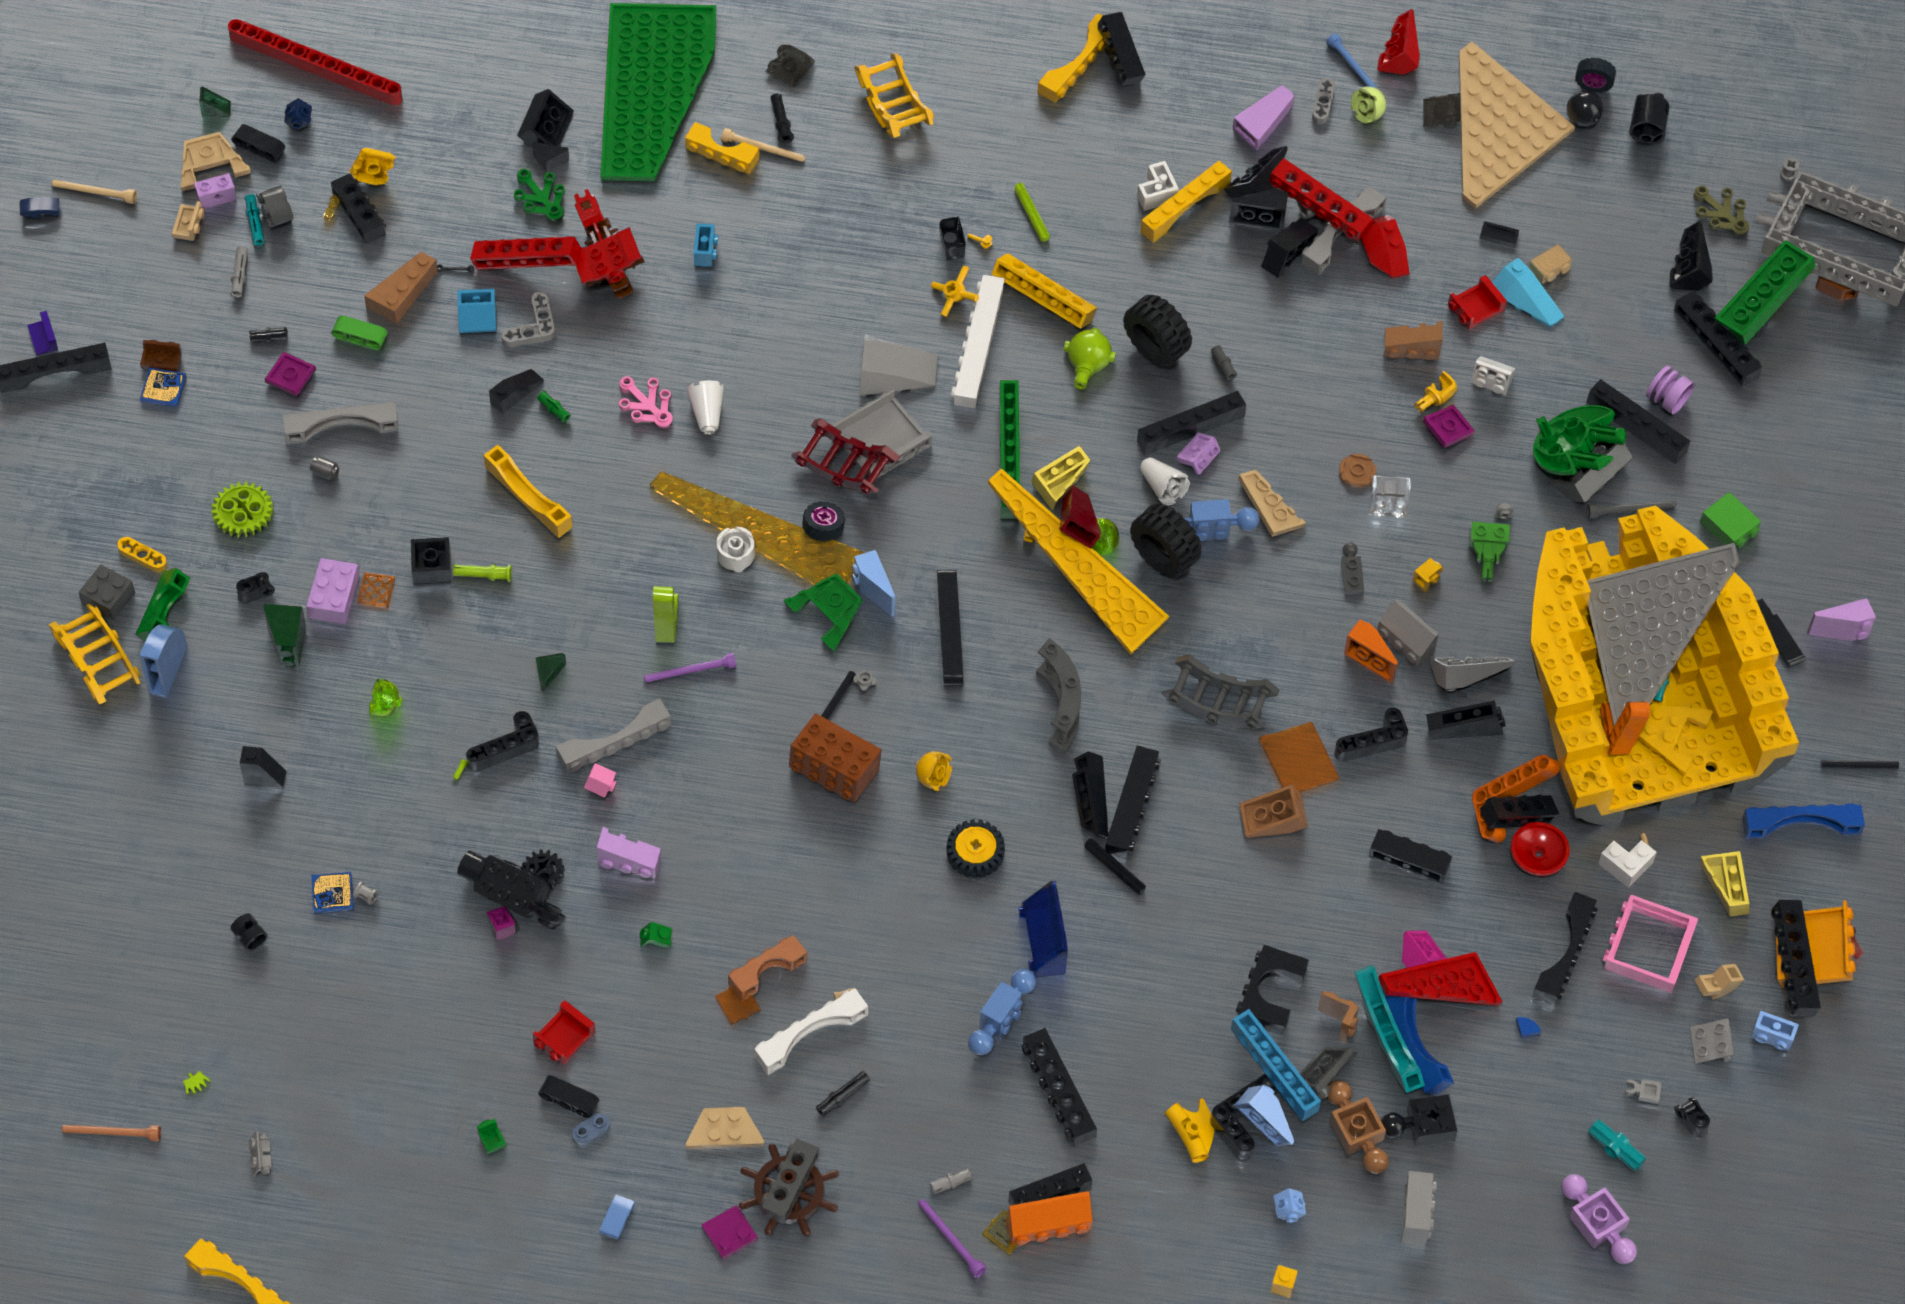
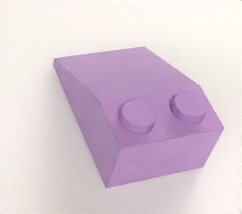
(1844, 622)

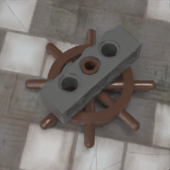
(792, 1177)

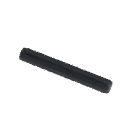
(1115, 866)

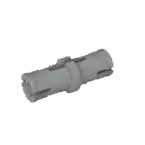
(951, 1181)

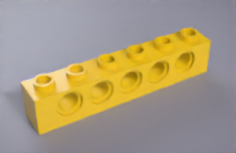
(1044, 290)

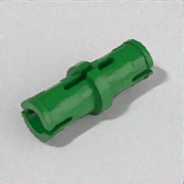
(554, 406)

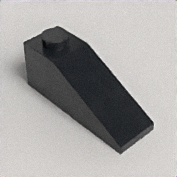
(514, 389)

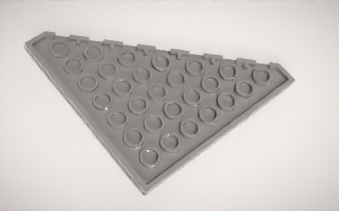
(1649, 617)

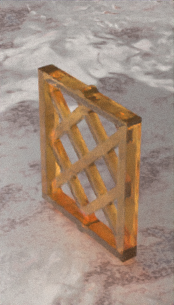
(381, 596)

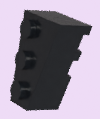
(1288, 245)

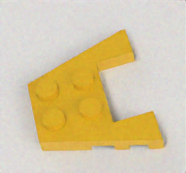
(1665, 728)

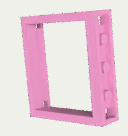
(1660, 913)

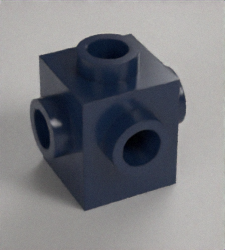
(298, 114)

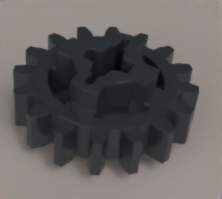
(543, 865)

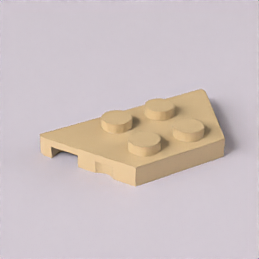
(724, 1129)

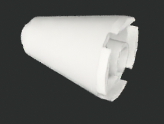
(706, 404)
(1164, 480)

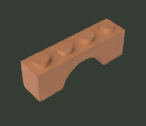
(787, 955)

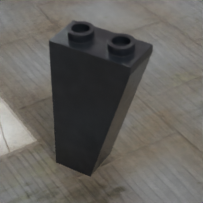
(1467, 721)

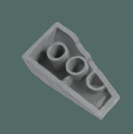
(1457, 673)

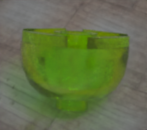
(1109, 539)
(384, 699)

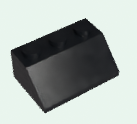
(545, 119)

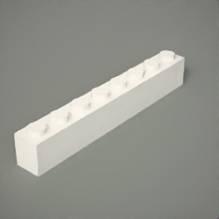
(978, 342)

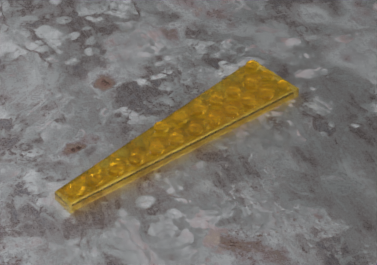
(772, 536)

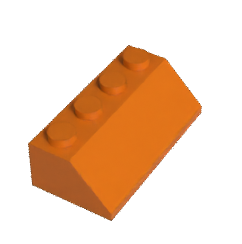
(1049, 1218)

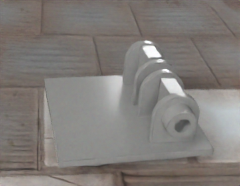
(1712, 1041)

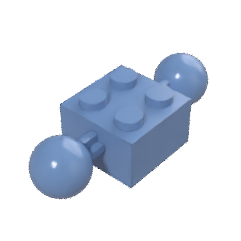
(1213, 519)
(1001, 1011)

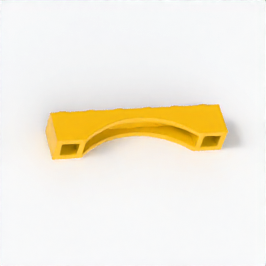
(1057, 81)
(1164, 216)
(546, 510)
(209, 1262)

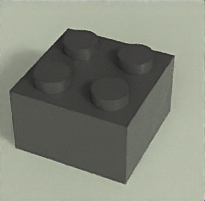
(107, 591)

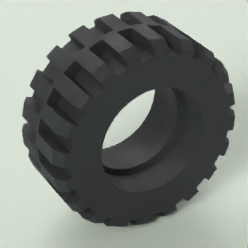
(1157, 330)
(1165, 540)

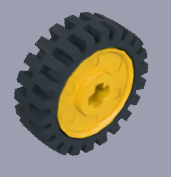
(975, 861)

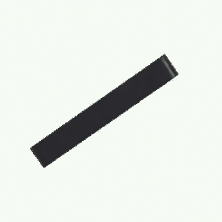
(950, 627)

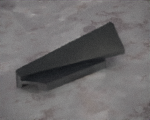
(1090, 793)

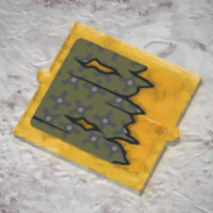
(998, 1234)

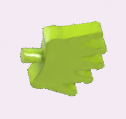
(195, 1082)

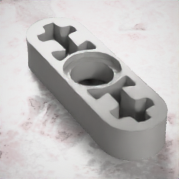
(1326, 95)

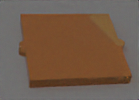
(736, 1009)

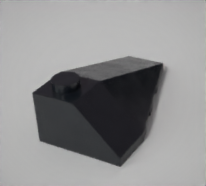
(1257, 176)
(1693, 263)

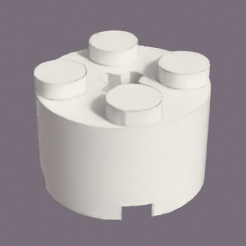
(735, 548)

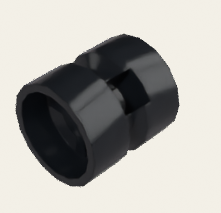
(249, 932)

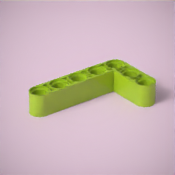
(665, 613)

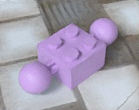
(1599, 1218)

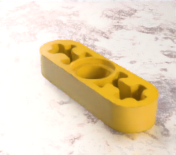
(138, 547)

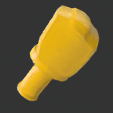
(1435, 397)

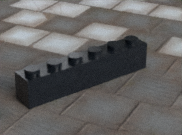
(1190, 422)
(1640, 422)
(1131, 802)

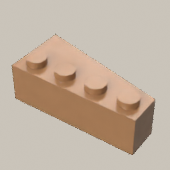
(402, 288)

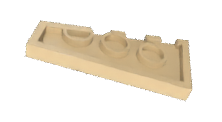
(1269, 505)

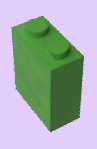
(1730, 521)

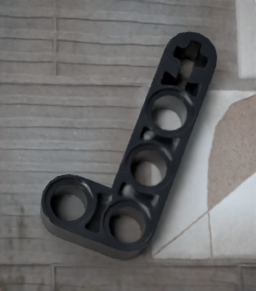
(502, 743)
(1348, 747)

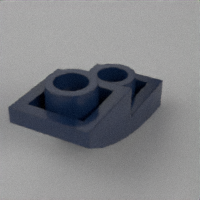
(34, 206)

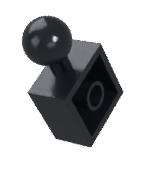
(1428, 1118)

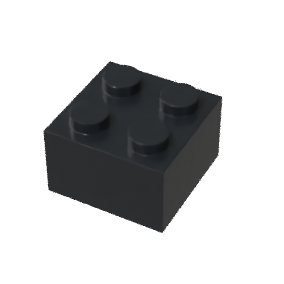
(431, 560)

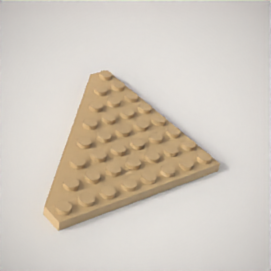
(1501, 125)

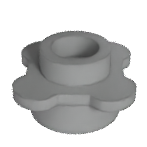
(1504, 511)
(865, 674)

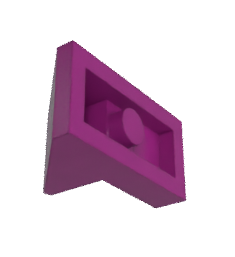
(501, 922)

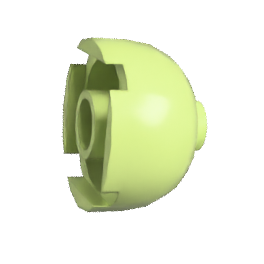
(1368, 104)

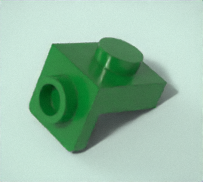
(656, 935)
(490, 1136)

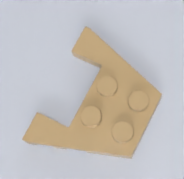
(207, 153)

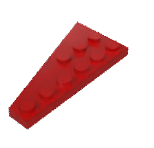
(1448, 979)

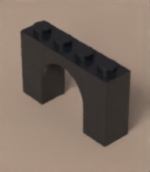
(1271, 964)

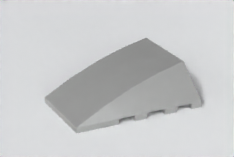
(895, 367)

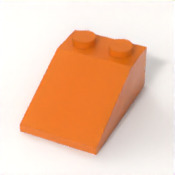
(1369, 650)

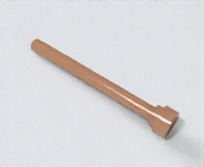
(152, 1133)

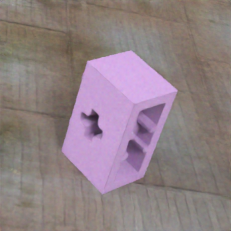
(215, 191)

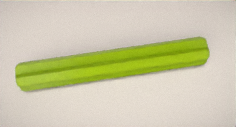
(1032, 212)

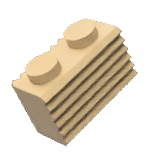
(1550, 264)

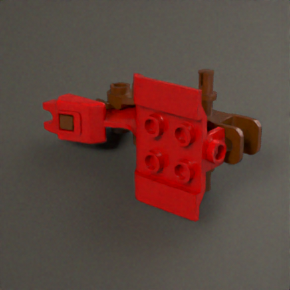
(608, 256)

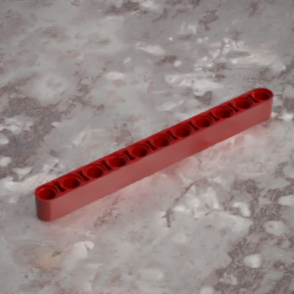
(315, 62)

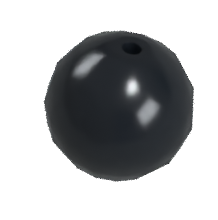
(1585, 108)

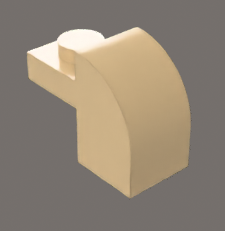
(1721, 982)

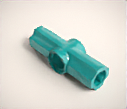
(1616, 1145)

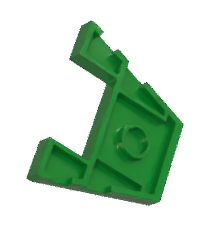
(835, 600)

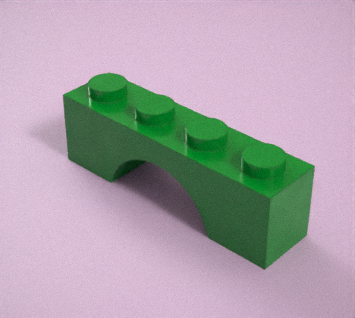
(169, 588)

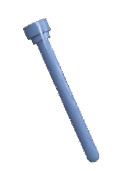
(1335, 42)

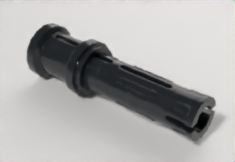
(782, 123)

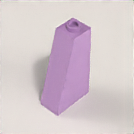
(1263, 117)

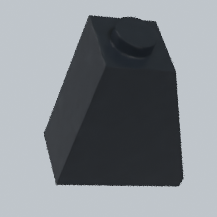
(261, 769)

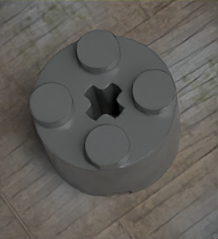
(275, 206)

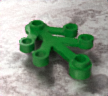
(540, 197)

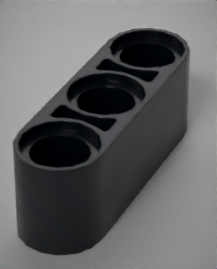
(258, 143)
(568, 1096)

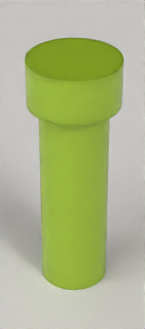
(463, 763)

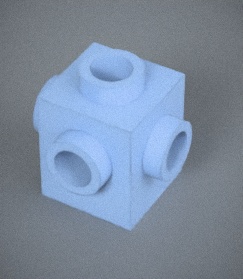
(1289, 1205)

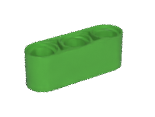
(359, 332)

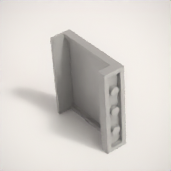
(886, 424)

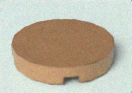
(1357, 471)

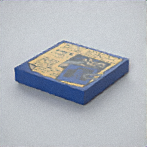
(163, 387)
(332, 892)

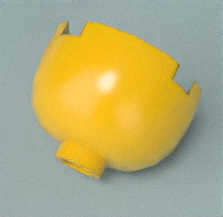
(934, 770)

